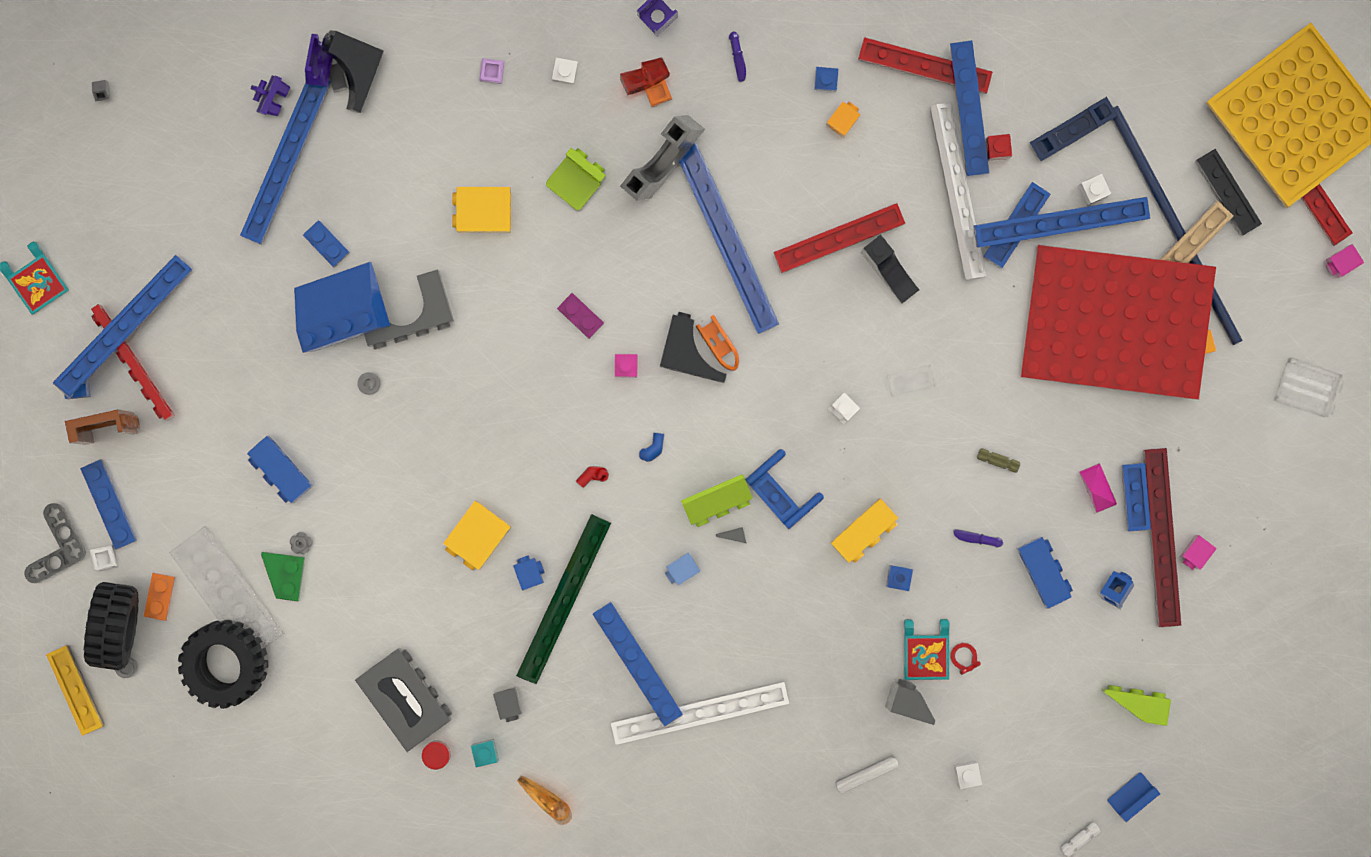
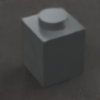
(508, 704)

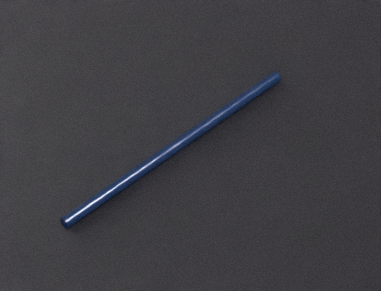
(1170, 216)

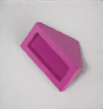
(1098, 488)

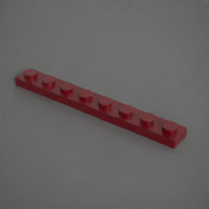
(1162, 538)

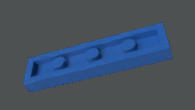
(1029, 205)
(108, 504)

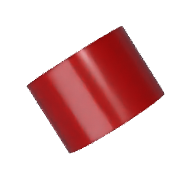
(436, 755)

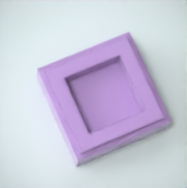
(491, 71)

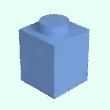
(682, 569)

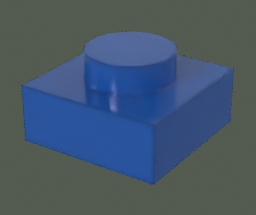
(826, 79)

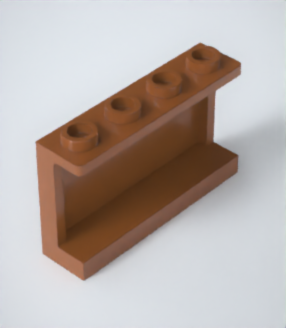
(80, 429)

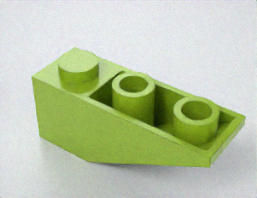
(1147, 708)

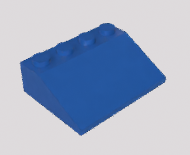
(339, 308)

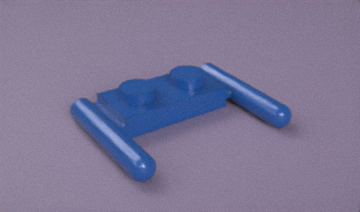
(775, 496)

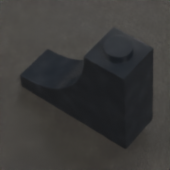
(358, 63)
(885, 263)
(681, 352)

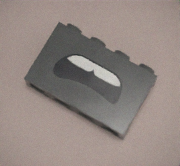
(404, 699)

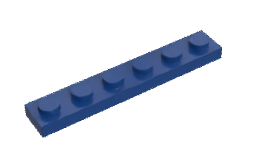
(969, 108)
(637, 664)

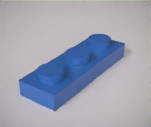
(1136, 497)

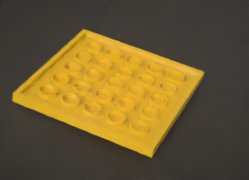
(1296, 115)

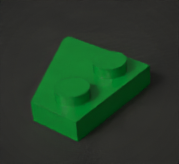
(284, 574)

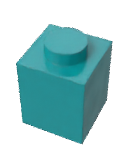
(484, 753)

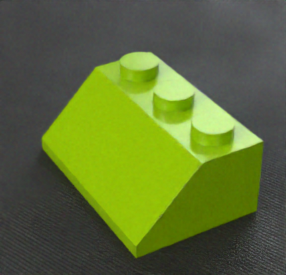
(717, 500)

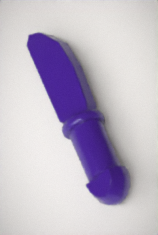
(738, 57)
(977, 538)

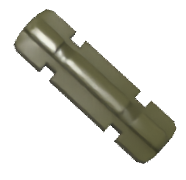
(998, 460)

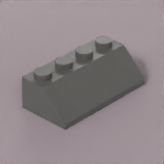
(908, 702)

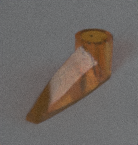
(546, 800)

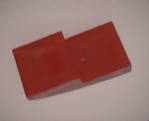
(648, 75)

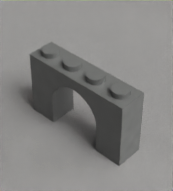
(680, 137)
(435, 314)

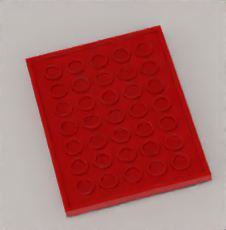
(1118, 322)

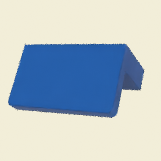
(1133, 797)

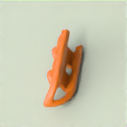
(722, 347)

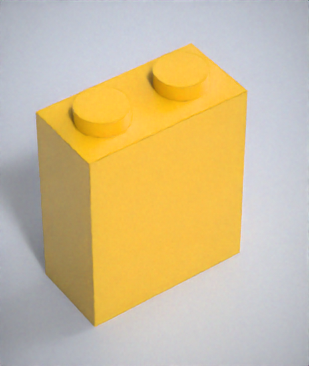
(482, 209)
(476, 536)

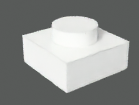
(564, 70)

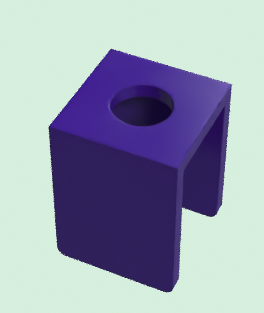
(647, 9)

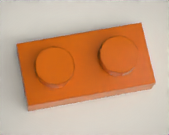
(159, 596)

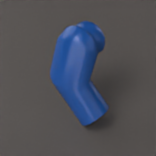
(654, 450)

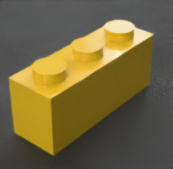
(865, 531)

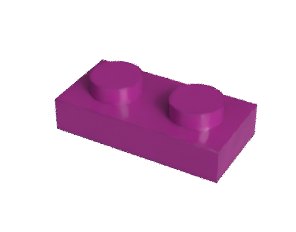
(580, 315)

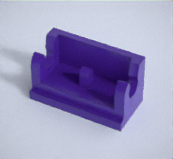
(317, 64)

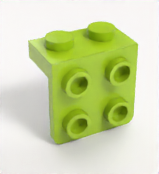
(576, 179)

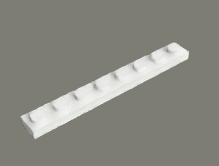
(957, 190)
(702, 713)

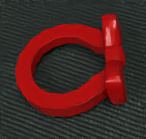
(963, 669)

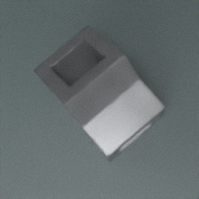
(98, 87)

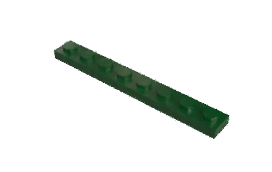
(563, 599)

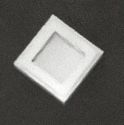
(103, 558)

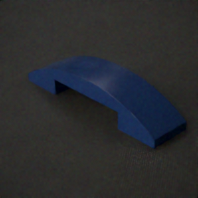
(1073, 129)

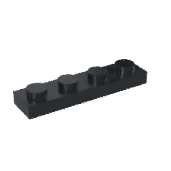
(1228, 192)

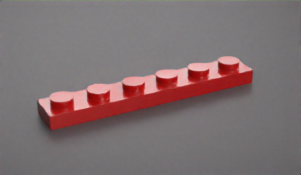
(916, 63)
(839, 238)
(137, 371)

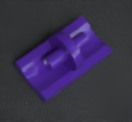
(266, 104)

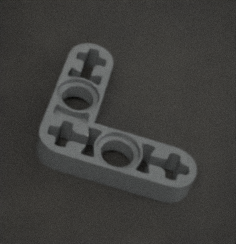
(63, 552)

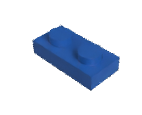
(326, 243)

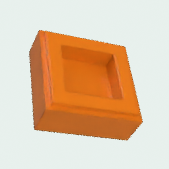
(658, 94)

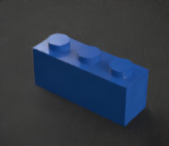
(279, 470)
(1045, 572)

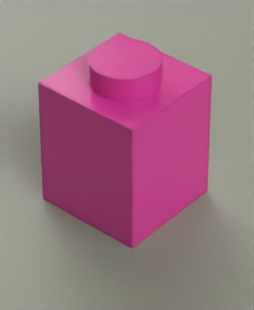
(1344, 261)
(626, 365)
(1197, 553)

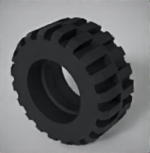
(111, 626)
(200, 679)

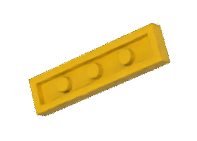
(74, 690)

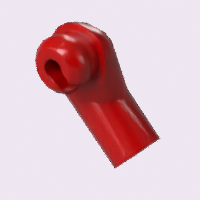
(592, 473)

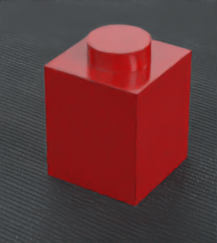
(998, 147)

